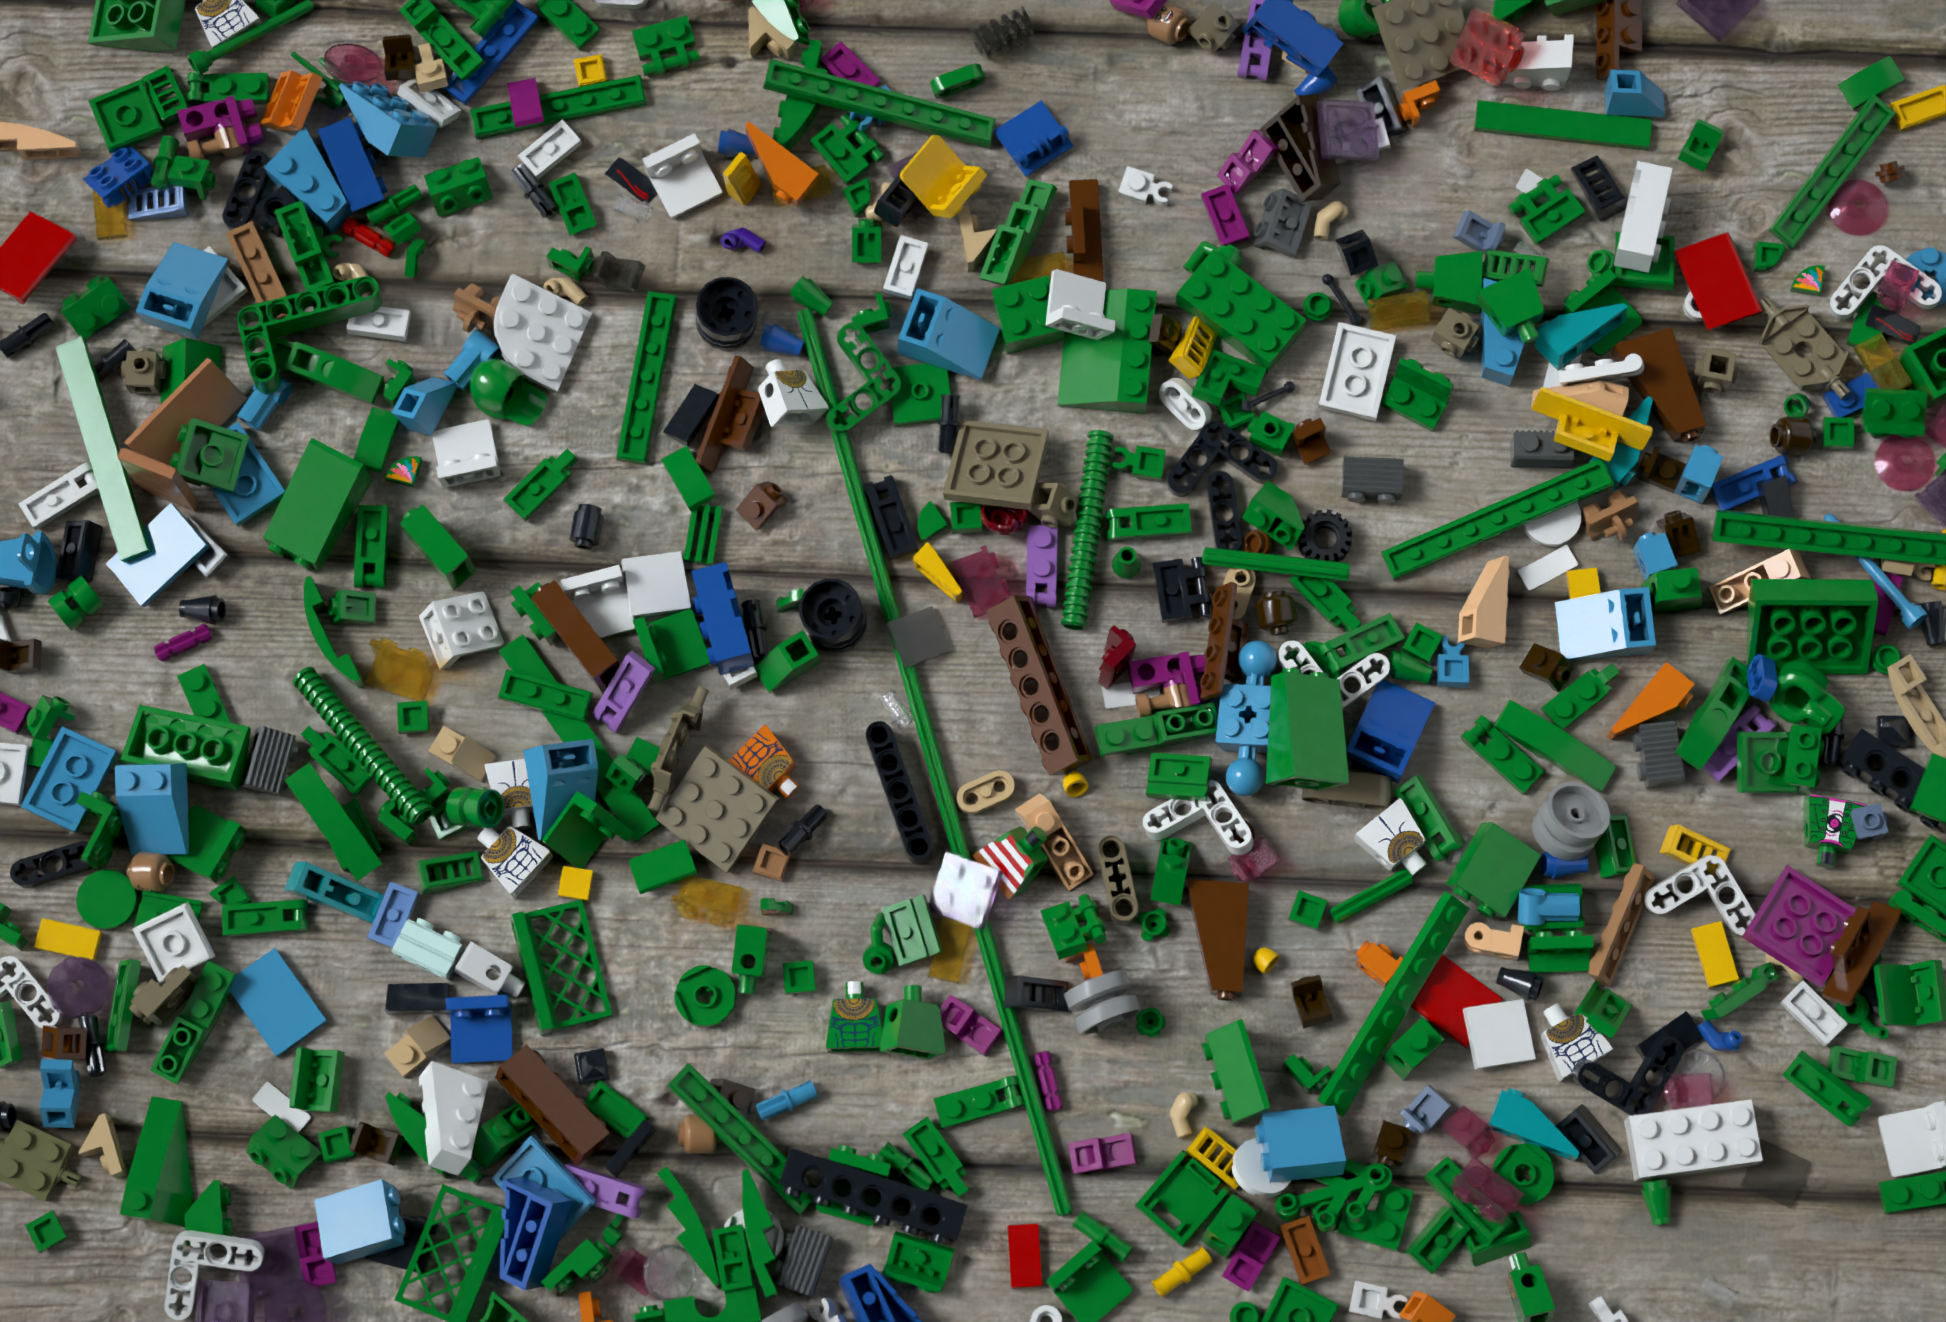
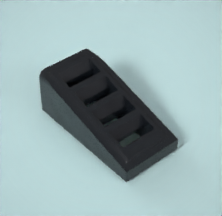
(1606, 204)
(892, 209)
(1017, 994)

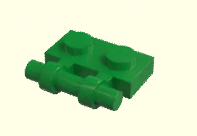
(663, 39)
(839, 152)
(1550, 217)
(1064, 930)

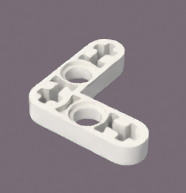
(1868, 261)
(1364, 665)
(1198, 810)
(1700, 883)
(15, 985)
(193, 1259)

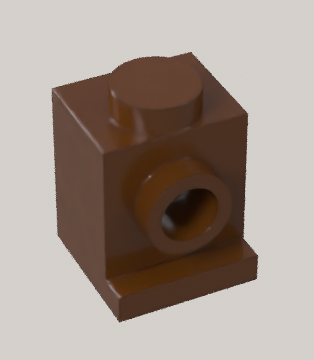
(64, 1042)

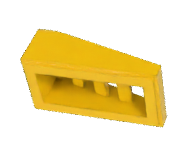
(741, 179)
(1180, 357)
(933, 568)
(1671, 841)
(1193, 1151)

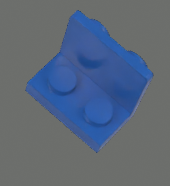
(480, 1028)

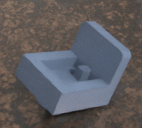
(1479, 232)
(1870, 822)
(1425, 1111)

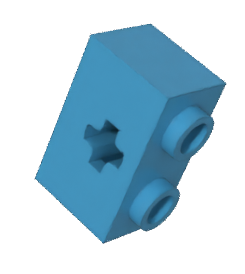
(1699, 473)

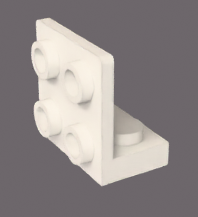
(682, 176)
(1077, 305)
(465, 453)
(601, 600)
(460, 627)
(1915, 1139)

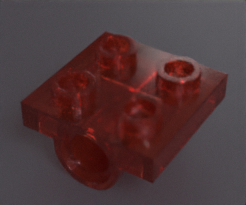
(1488, 47)

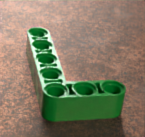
(299, 320)

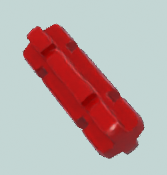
(368, 237)

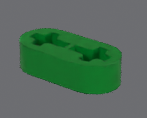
(957, 81)

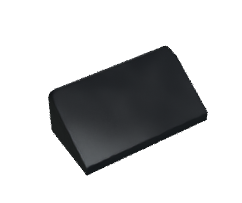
(1385, 105)
(691, 415)
(1775, 497)
(79, 550)
(417, 998)
(1681, 1028)
(1589, 1138)

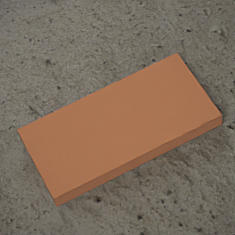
(202, 396)
(158, 479)

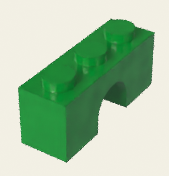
(740, 1306)

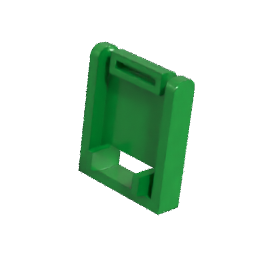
(1185, 1194)

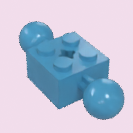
(1236, 705)

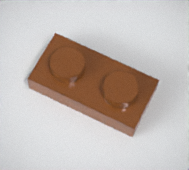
(1304, 1250)

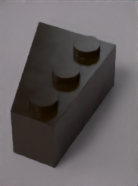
(1299, 152)

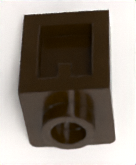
(1661, 470)
(1680, 533)
(1391, 1144)

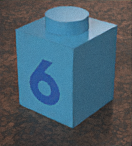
(1654, 554)

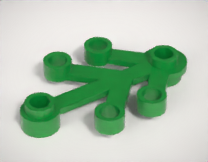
(1339, 1191)

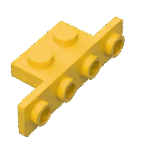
(1588, 426)

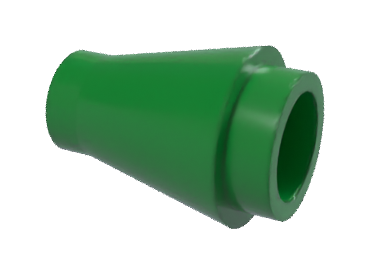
(811, 296)
(1124, 568)
(1408, 668)
(1658, 1200)

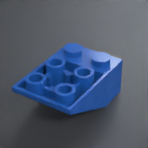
(1389, 730)

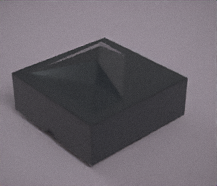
(1893, 730)
(591, 1066)

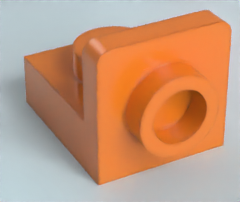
(1420, 97)
(1090, 966)
(589, 1307)

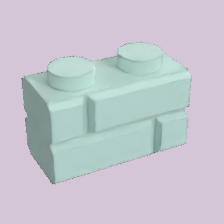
(429, 949)

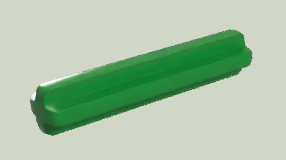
(1371, 895)

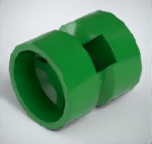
(84, 596)
(475, 807)

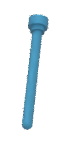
(1911, 613)

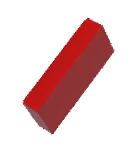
(1024, 1256)

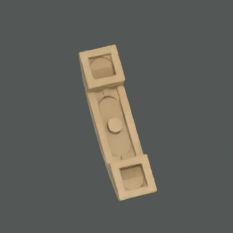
(1916, 705)

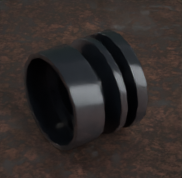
(727, 297)
(819, 606)

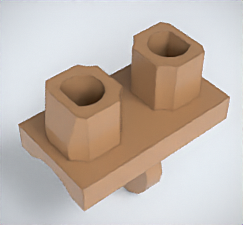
(473, 309)
(1613, 519)

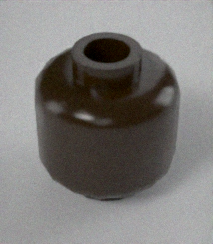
(1792, 436)
(1276, 612)

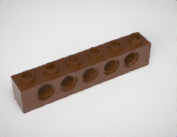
(1051, 694)

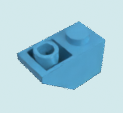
(1632, 95)
(424, 404)

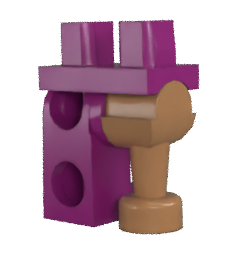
(223, 120)
(1172, 673)

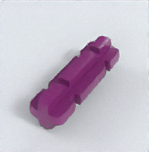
(183, 642)
(1048, 1081)

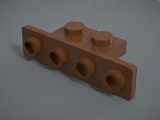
(1616, 30)
(1086, 229)
(733, 417)
(1224, 643)
(1858, 950)

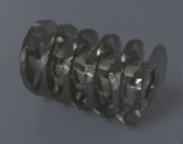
(1002, 33)

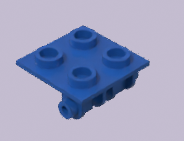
(1033, 138)
(116, 172)

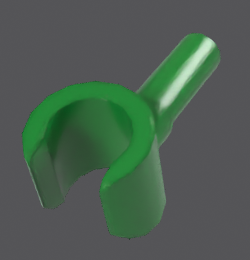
(611, 1234)

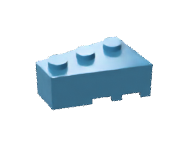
(308, 179)

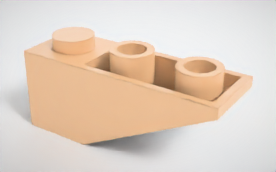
(1596, 393)
(1735, 590)
(1484, 612)
(1059, 847)

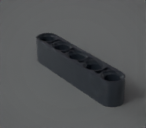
(899, 778)

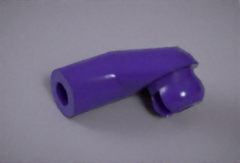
(742, 237)

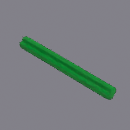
(1276, 563)

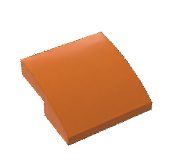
(291, 101)

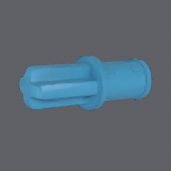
(786, 1100)

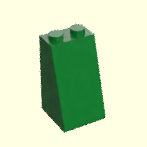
(316, 505)
(1306, 732)

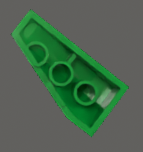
(160, 1173)

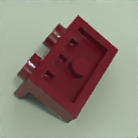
(1117, 655)

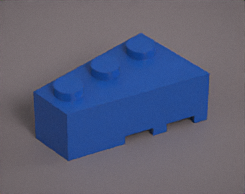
(1294, 33)
(352, 164)
(722, 619)
(531, 1231)
(874, 1298)

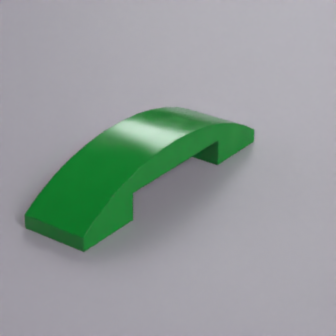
(442, 37)
(313, 605)

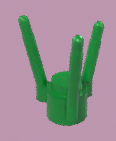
(333, 93)

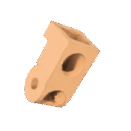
(1493, 942)

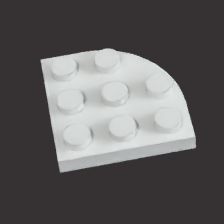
(538, 331)

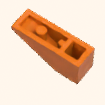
(786, 172)
(1658, 699)

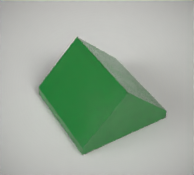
(183, 359)

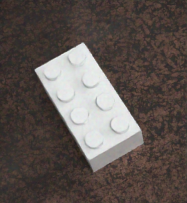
(1693, 1140)

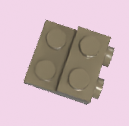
(159, 1002)

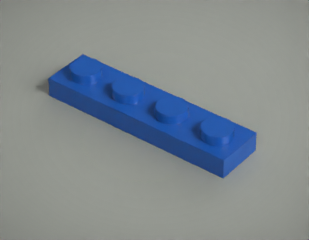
(494, 50)

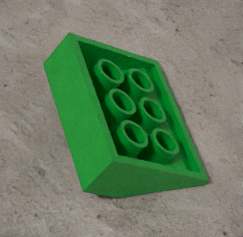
(137, 24)
(1116, 368)
(1813, 622)

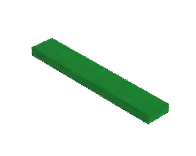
(564, 105)
(1562, 125)
(1832, 171)
(646, 378)
(735, 1132)

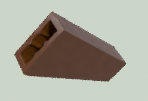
(1666, 382)
(576, 634)
(1220, 926)

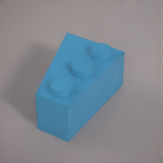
(1498, 353)

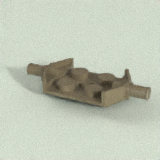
(1797, 327)
(676, 737)

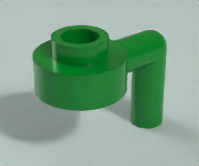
(1204, 248)
(878, 948)
(1859, 1017)

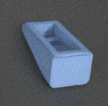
(180, 208)

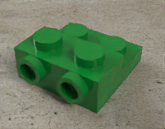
(209, 455)
(585, 1261)

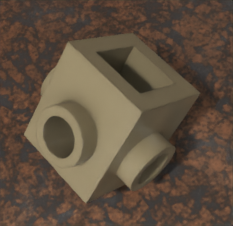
(1214, 28)
(1456, 333)
(1716, 361)
(143, 371)
(1054, 505)

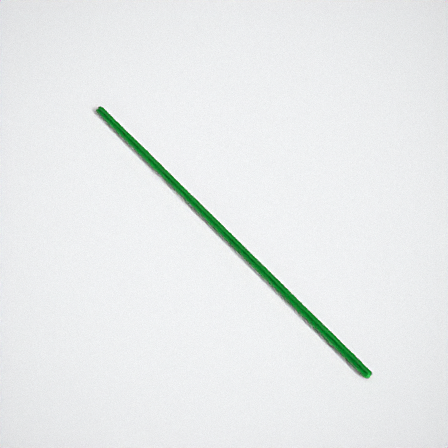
(936, 767)

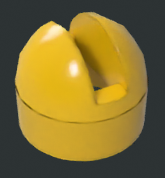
(1078, 789)
(1265, 959)

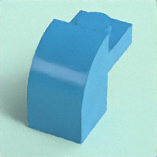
(60, 1093)

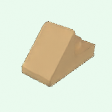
(763, 32)
(975, 244)
(461, 753)
(418, 1045)
(104, 1139)

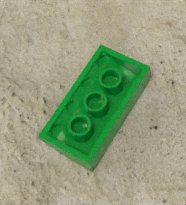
(210, 747)

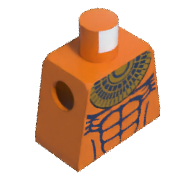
(767, 762)

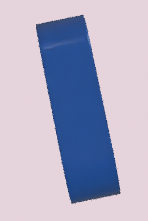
(1762, 678)

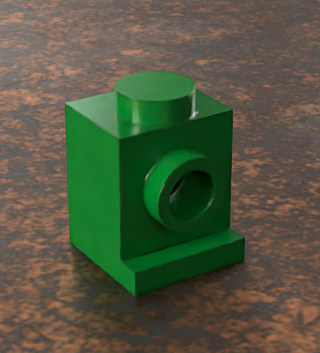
(1272, 443)

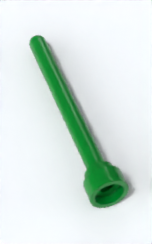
(203, 60)

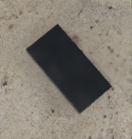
(630, 1148)

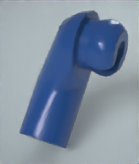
(1720, 1040)

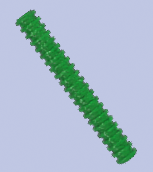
(1087, 528)
(362, 746)

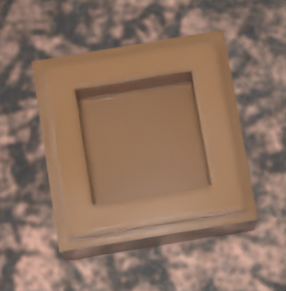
(771, 863)

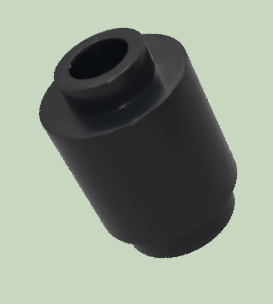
(586, 526)

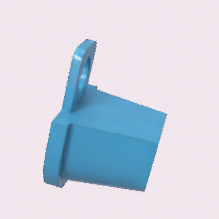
(28, 563)

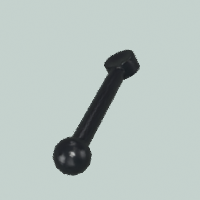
(1355, 319)
(1247, 405)

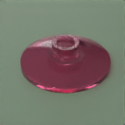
(352, 63)
(1853, 219)
(1899, 474)

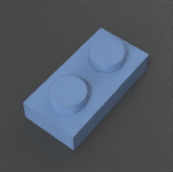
(392, 914)

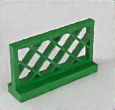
(534, 971)
(478, 1266)

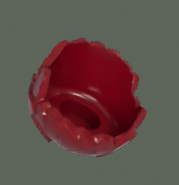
(1003, 519)

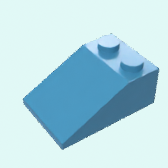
(154, 806)

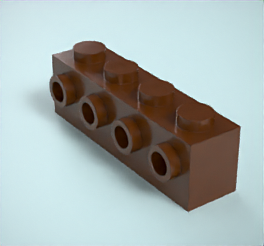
(552, 1104)

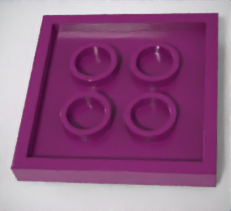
(1799, 925)

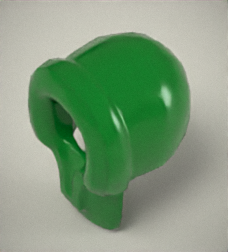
(1358, 19)
(491, 384)
(1804, 698)

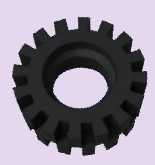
(1332, 522)

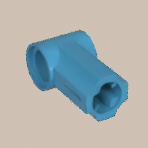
(475, 350)
(261, 405)
(1538, 906)

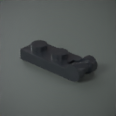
(891, 518)

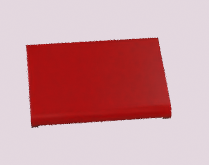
(31, 255)
(1718, 281)
(1447, 994)

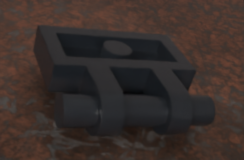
(1173, 592)
(401, 1256)

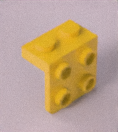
(941, 178)

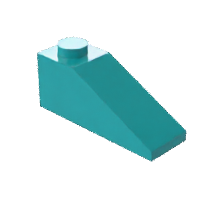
(1576, 332)
(1625, 457)
(333, 891)
(1526, 1123)

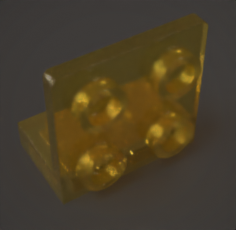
(399, 670)
(707, 900)

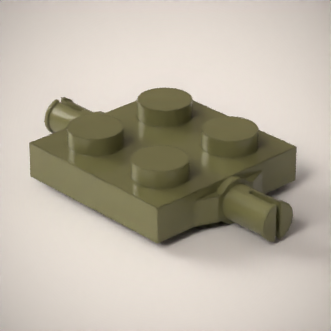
(35, 1161)

